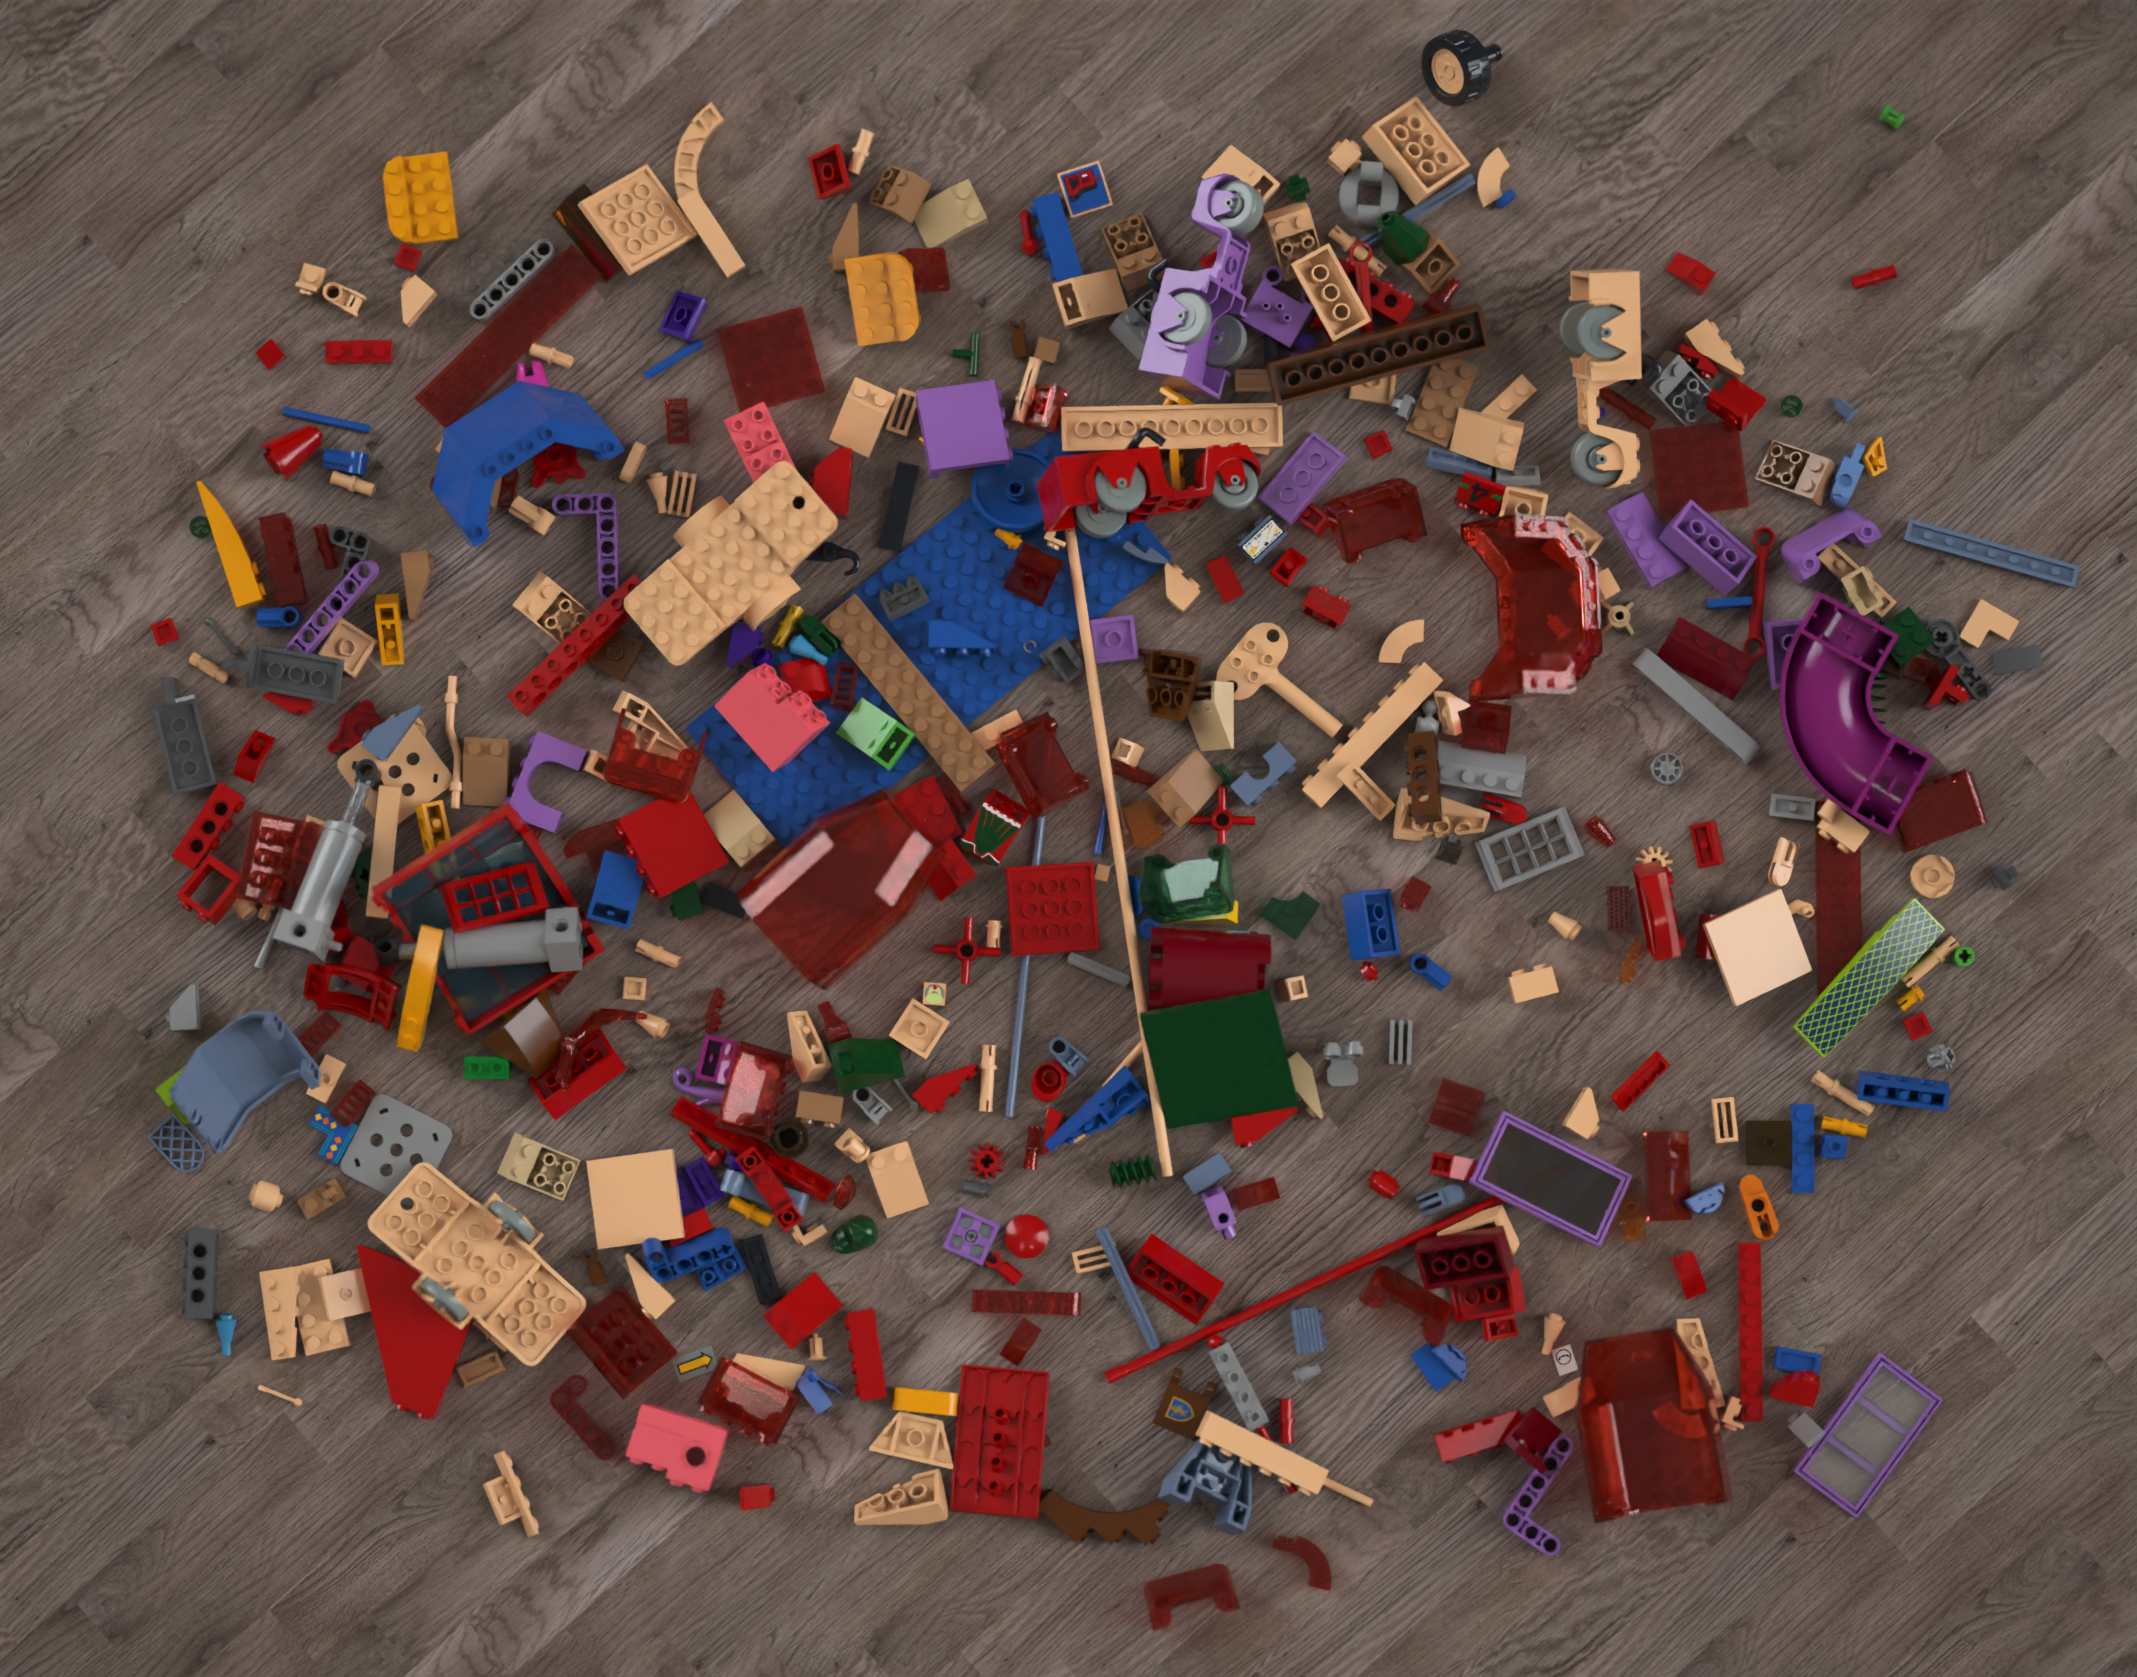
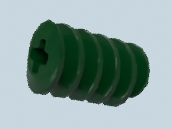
(1132, 1171)

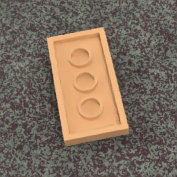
(315, 1329)

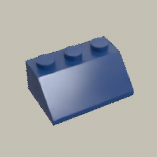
(1370, 924)

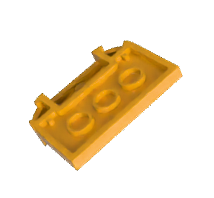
(420, 198)
(882, 298)

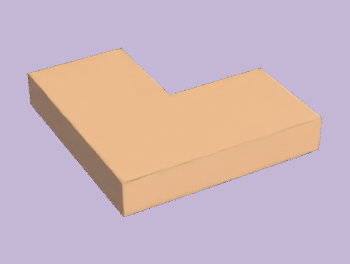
(1985, 619)

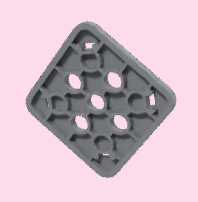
(389, 1127)

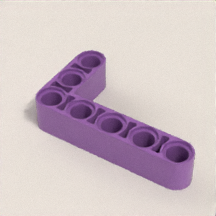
(602, 537)
(1535, 1495)

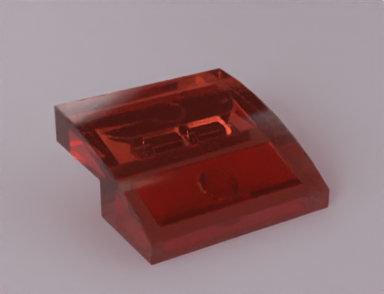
(1456, 1107)

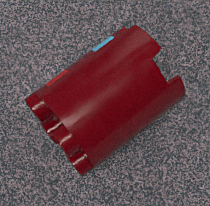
(1205, 965)

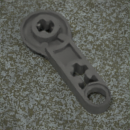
(1954, 654)

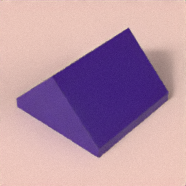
(683, 316)

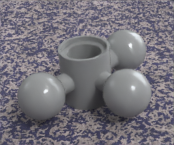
(1427, 723)

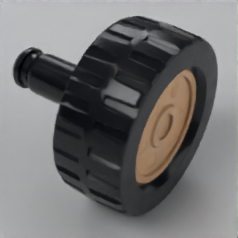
(1458, 67)

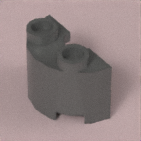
(1063, 659)

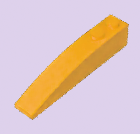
(233, 553)
(420, 989)

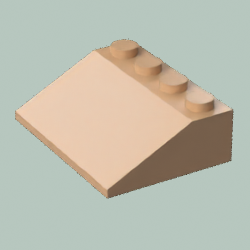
(1415, 150)

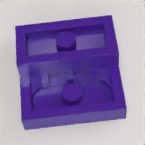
(697, 1187)

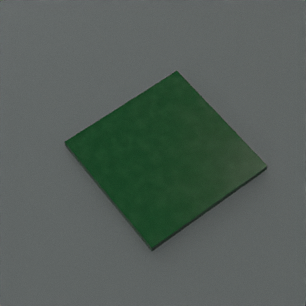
(1219, 1059)

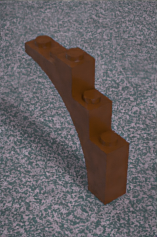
(1110, 1525)

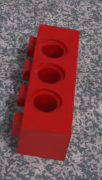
(1395, 314)
(221, 795)

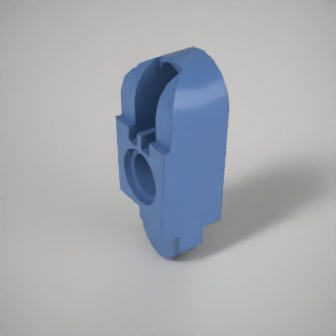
(1846, 477)

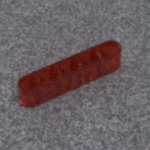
(1026, 1302)

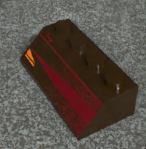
(584, 234)

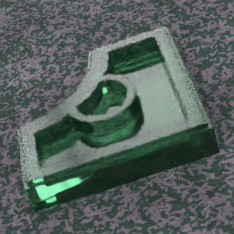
(1291, 915)

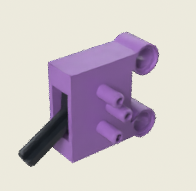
(1276, 314)

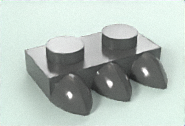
(904, 599)

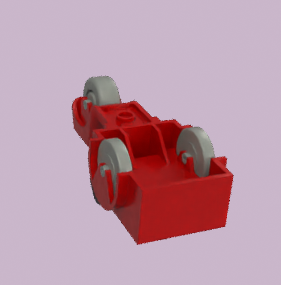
(1133, 487)

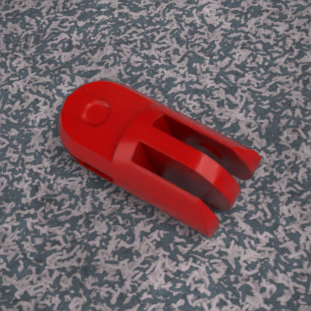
(1510, 811)

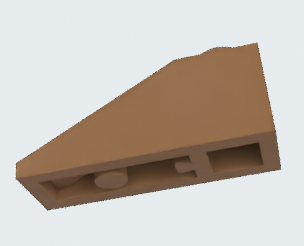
(847, 242)
(417, 574)

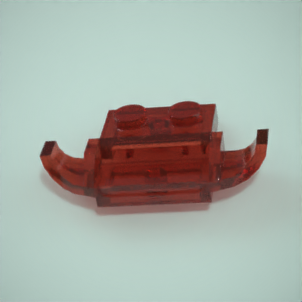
(594, 843)

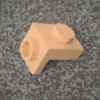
(1052, 542)

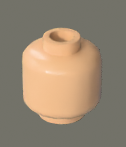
(265, 1196)

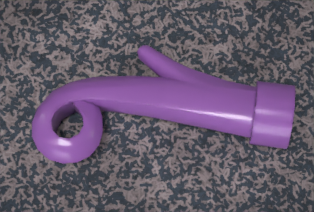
(708, 1094)

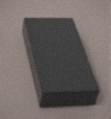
(723, 900)

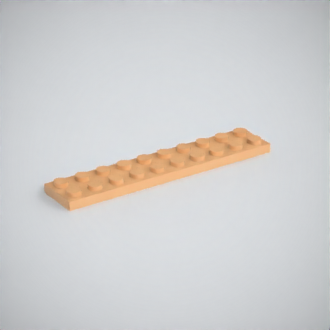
(1181, 425)

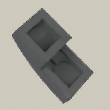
(2017, 659)

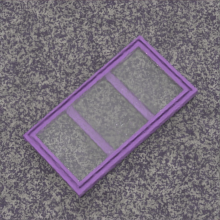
(1868, 1435)

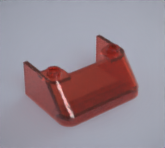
(649, 771)

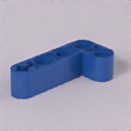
(686, 1256)

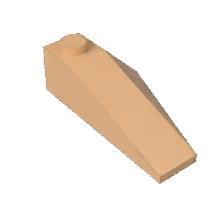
(1455, 819)
(915, 1502)

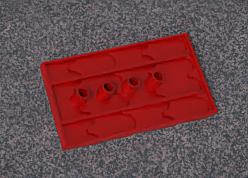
(1000, 1441)

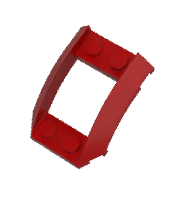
(378, 1009)

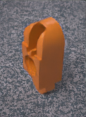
(1750, 1190)

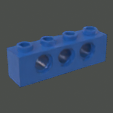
(1903, 1090)

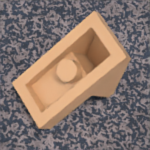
(1448, 710)

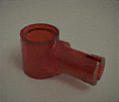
(1441, 300)
(835, 1027)

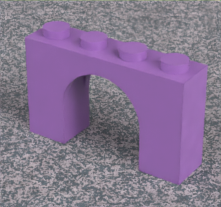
(542, 751)

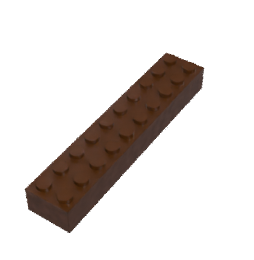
(1377, 354)

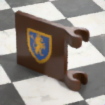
(1182, 1408)

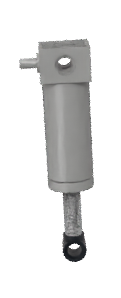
(308, 924)
(550, 940)

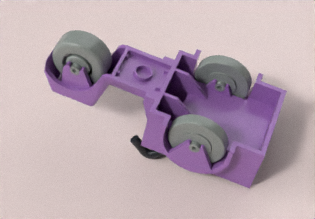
(1197, 308)

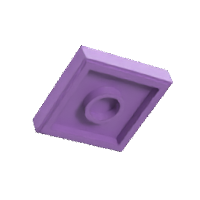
(1114, 638)

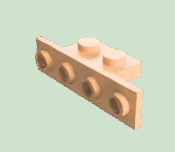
(508, 1498)

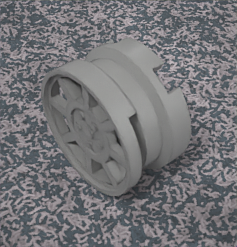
(1666, 768)

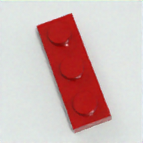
(358, 352)

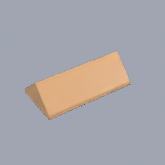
(1330, 292)

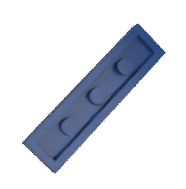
(1802, 1148)

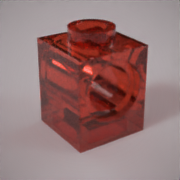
(1414, 894)

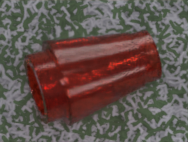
(1599, 831)

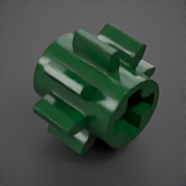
(1297, 188)

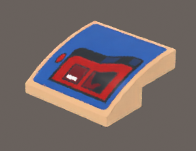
(1084, 189)

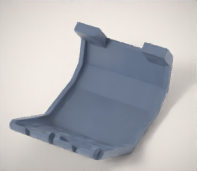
(239, 1072)

